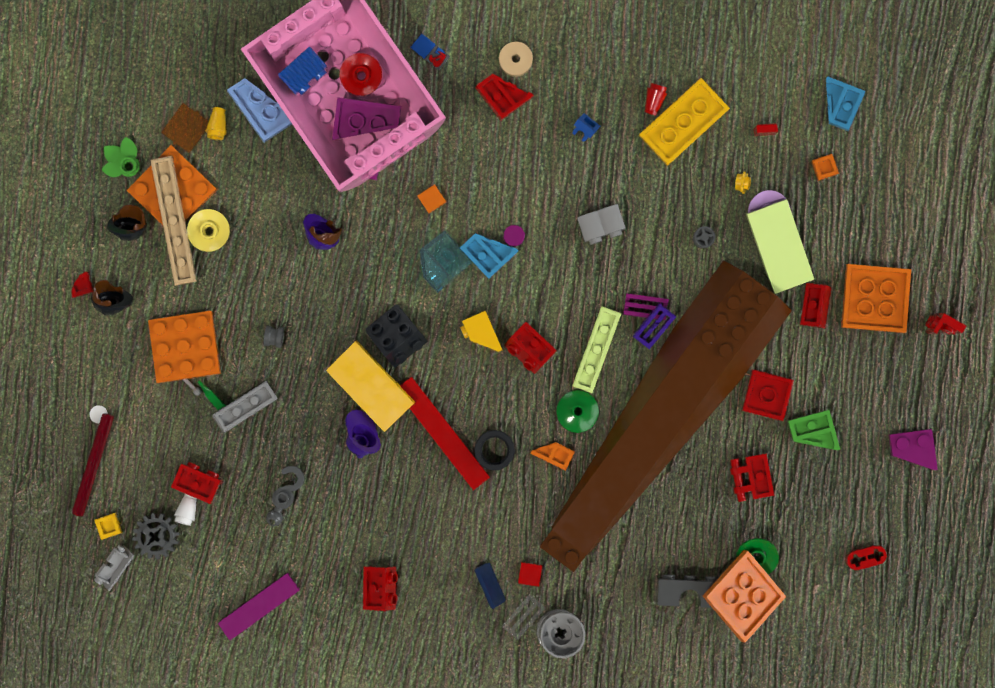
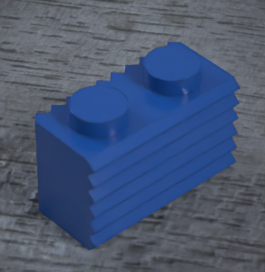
(302, 71)

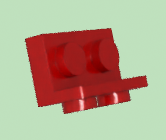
(944, 323)
(529, 348)
(196, 483)
(379, 588)

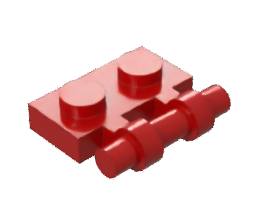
(758, 475)

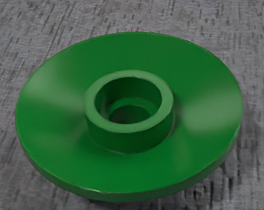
(566, 414)
(768, 555)

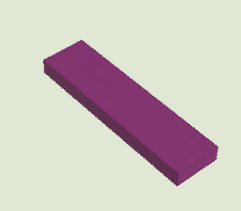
(259, 606)

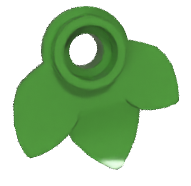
(119, 157)

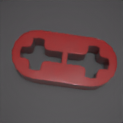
(867, 562)

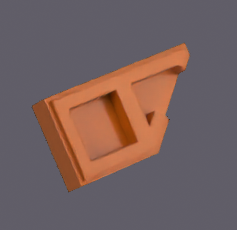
(555, 454)

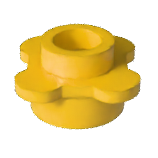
(742, 182)

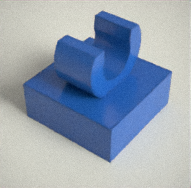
(587, 126)

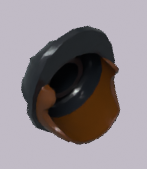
(128, 223)
(110, 299)

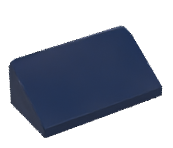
(490, 585)

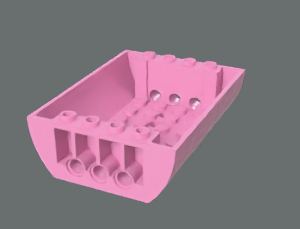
(341, 31)

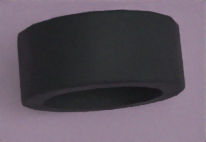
(510, 450)

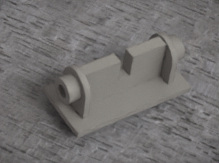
(119, 559)

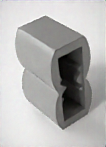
(601, 223)

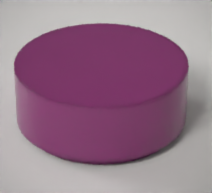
(514, 235)

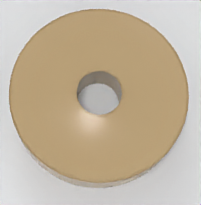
(515, 49)

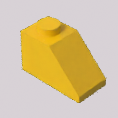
(481, 332)

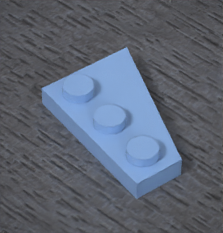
(259, 109)

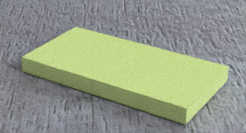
(780, 246)

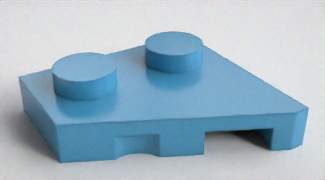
(842, 103)
(487, 254)

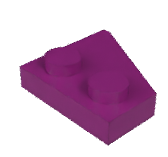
(914, 447)

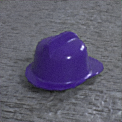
(362, 434)

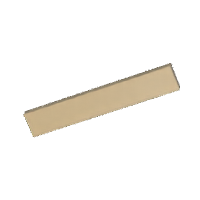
(173, 220)

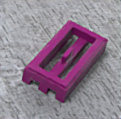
(644, 298)

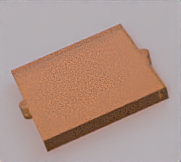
(185, 128)

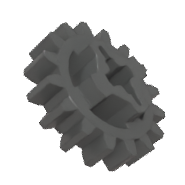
(148, 530)

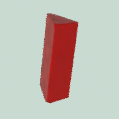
(815, 305)

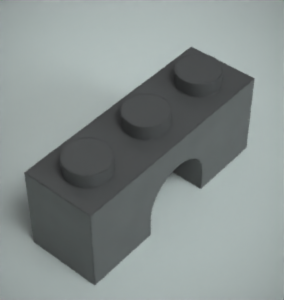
(670, 589)

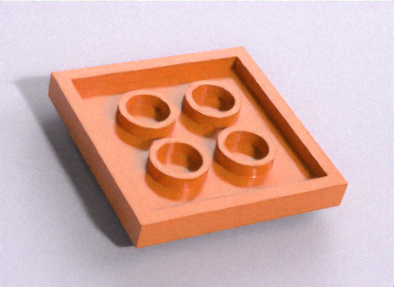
(192, 186)
(876, 298)
(184, 347)
(744, 596)

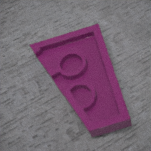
(363, 117)

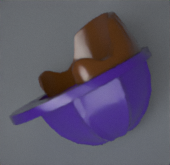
(320, 232)

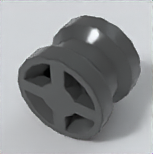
(707, 236)
(273, 336)

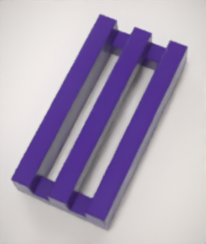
(665, 311)

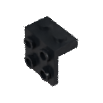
(396, 335)

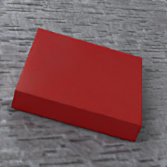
(767, 395)

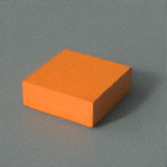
(824, 167)
(431, 199)

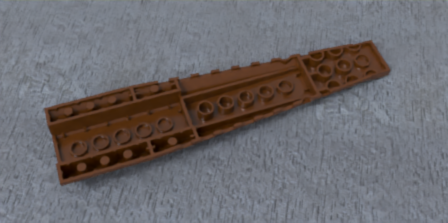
(681, 389)

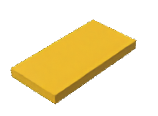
(684, 121)
(370, 386)

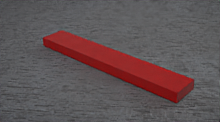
(445, 436)

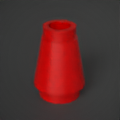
(655, 97)

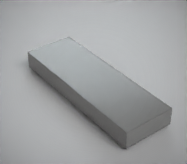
(244, 407)

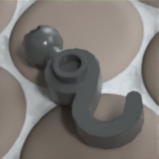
(284, 497)

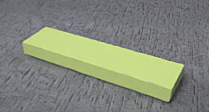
(596, 349)

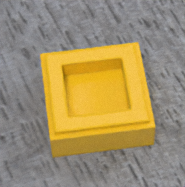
(108, 526)

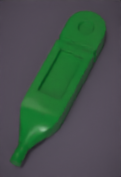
(212, 397)

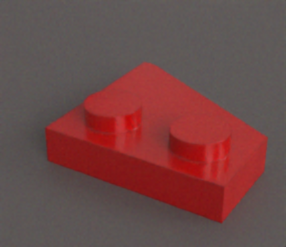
(502, 96)

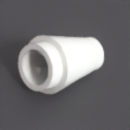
(186, 510)

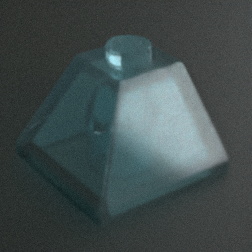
(442, 261)

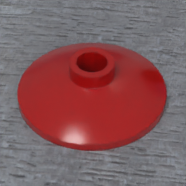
(353, 66)

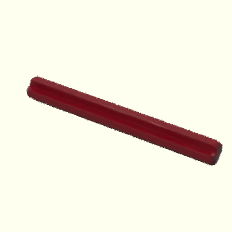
(92, 464)

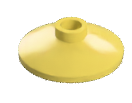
(197, 230)

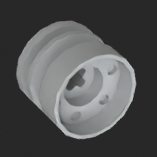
(573, 633)

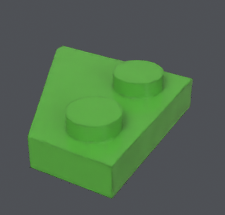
(814, 430)

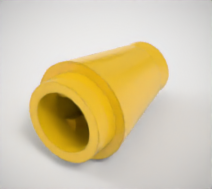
(217, 124)

